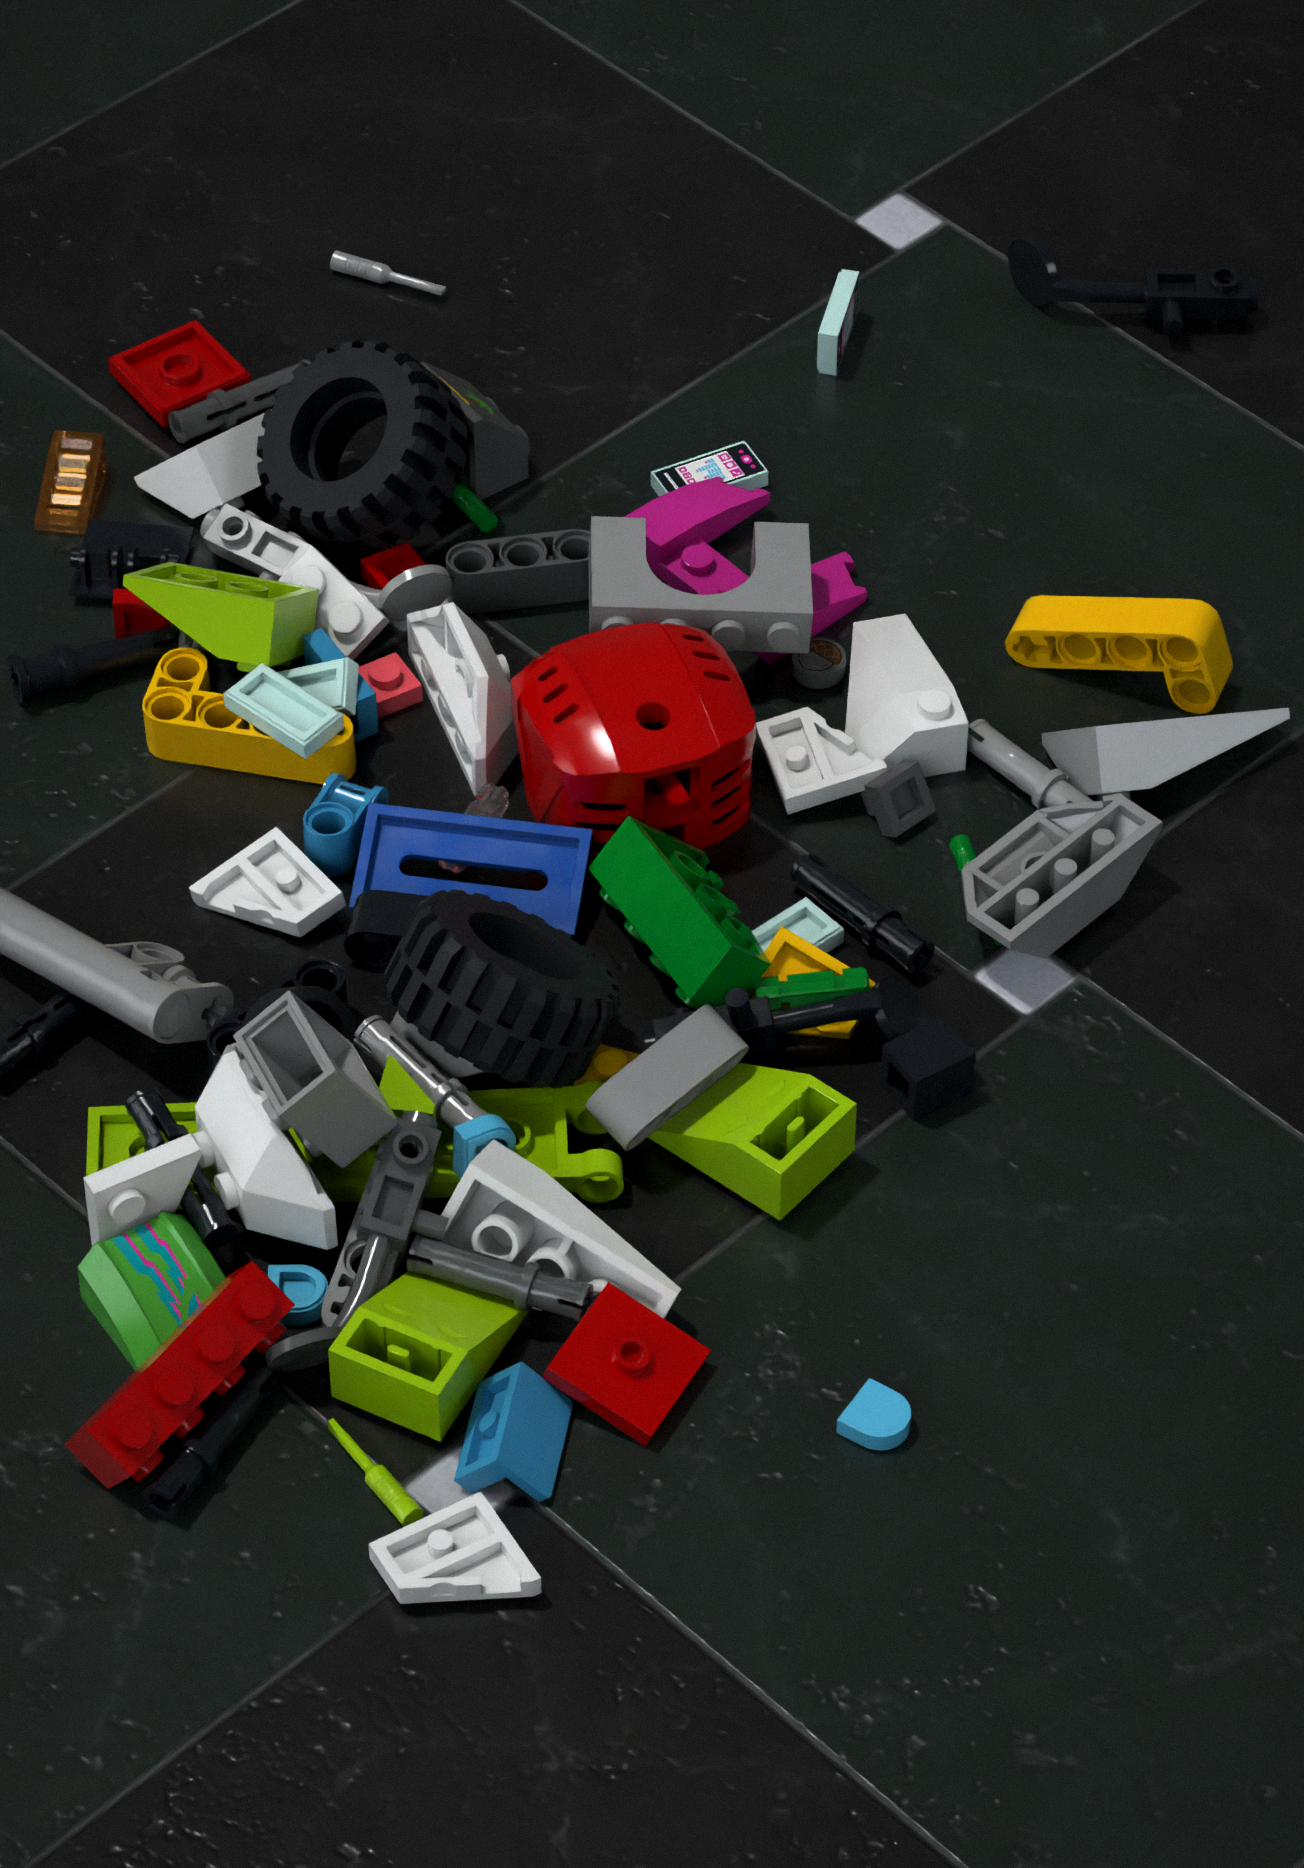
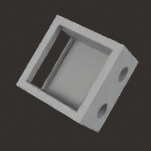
(313, 1081)

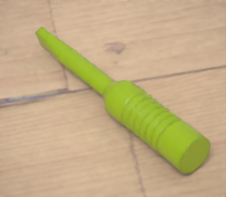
(380, 1480)

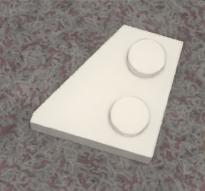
(813, 760)
(271, 887)
(139, 1187)

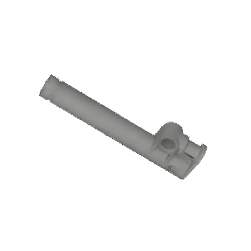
(130, 981)

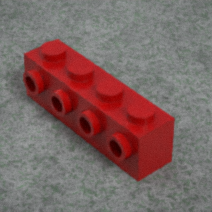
(182, 1372)

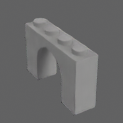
(761, 615)

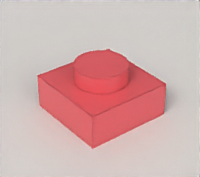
(393, 684)

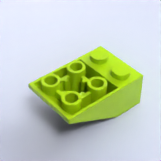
(764, 1134)
(420, 1351)

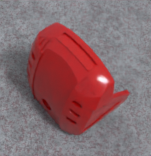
(605, 755)

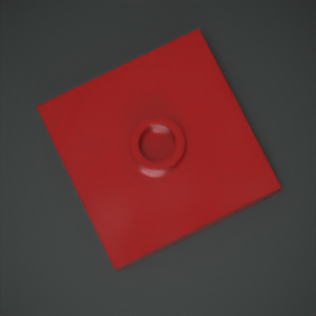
(176, 370)
(626, 1364)

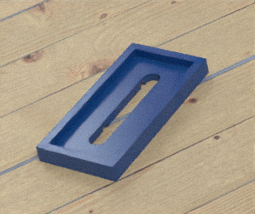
(406, 833)

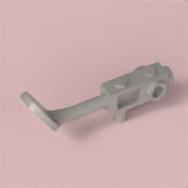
(271, 552)

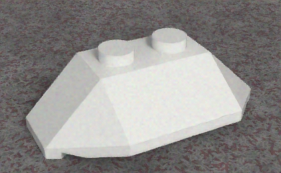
(466, 690)
(257, 1162)

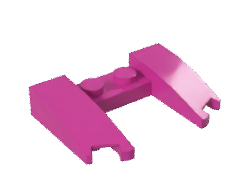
(695, 514)

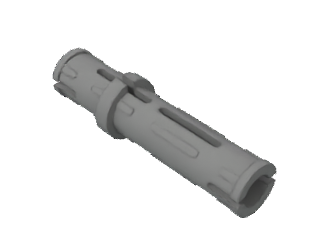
(1044, 785)
(448, 1095)

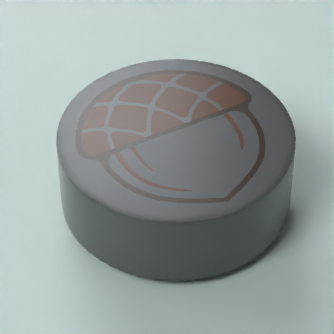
(822, 666)

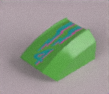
(147, 1282)

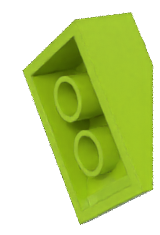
(230, 612)

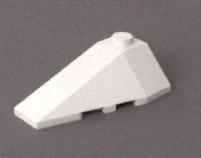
(903, 699)
(525, 1215)

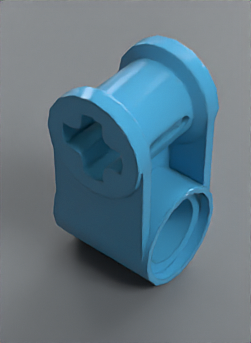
(337, 822)

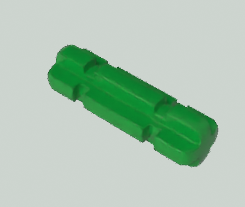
(812, 987)

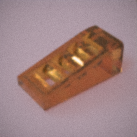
(71, 479)

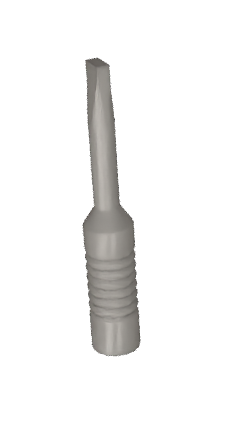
(378, 272)

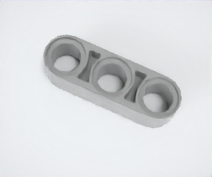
(667, 1077)

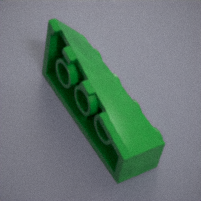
(678, 913)

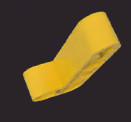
(1128, 634)
(195, 727)

